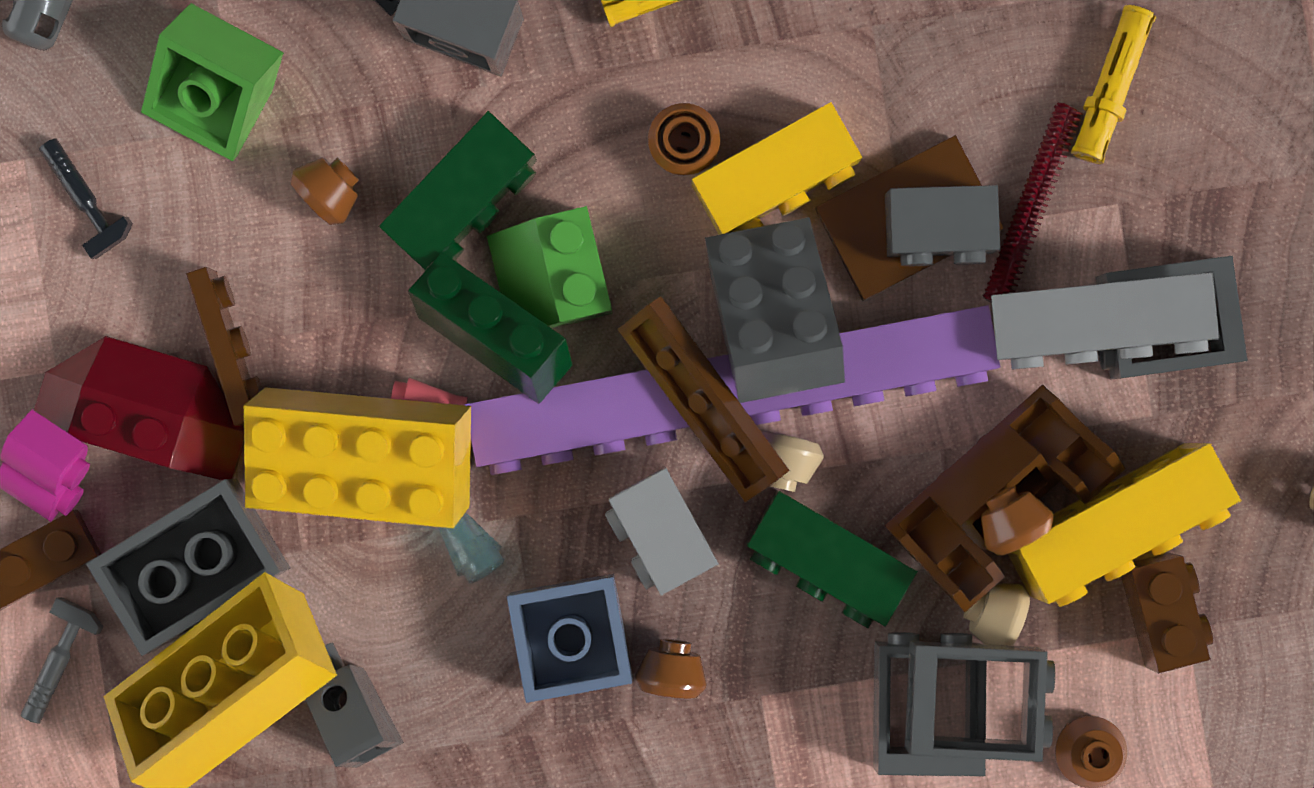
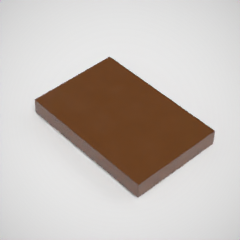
(858, 216)

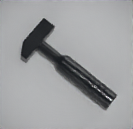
(85, 201)

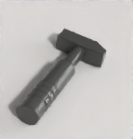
(58, 656)

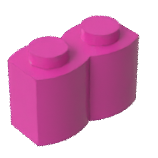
(43, 466)

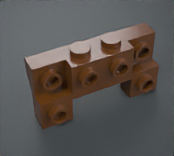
(1026, 450)

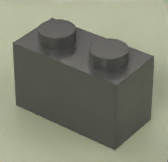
(942, 223)

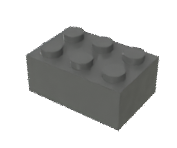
(775, 310)
(186, 565)

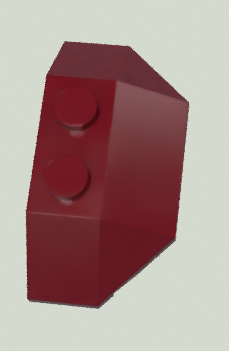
(144, 407)

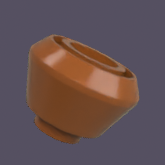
(666, 137)
(326, 188)
(1014, 520)
(672, 671)
(1089, 737)

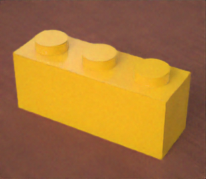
(778, 172)

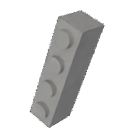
(1105, 317)

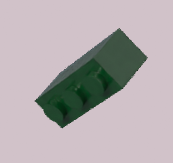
(461, 192)
(491, 327)
(829, 560)

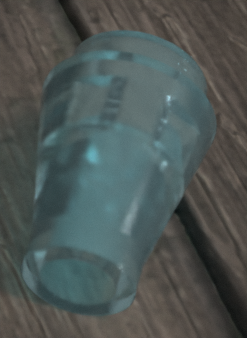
(471, 549)

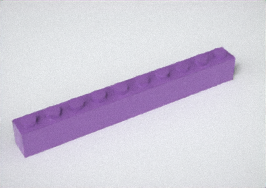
(634, 405)

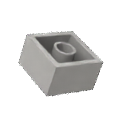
(661, 531)

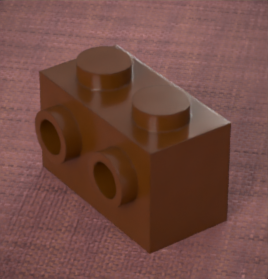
(1166, 613)

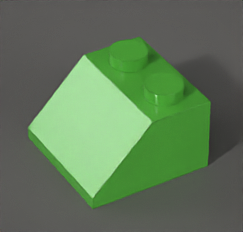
(210, 80)
(552, 268)

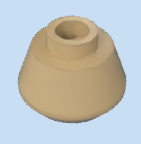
(800, 457)
(999, 614)

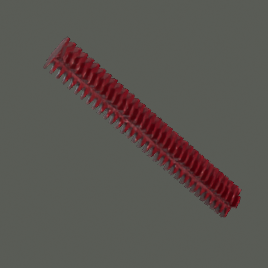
(1032, 201)

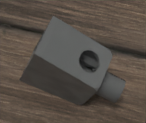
(362, 726)

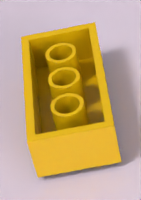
(357, 457)
(1126, 520)
(219, 685)

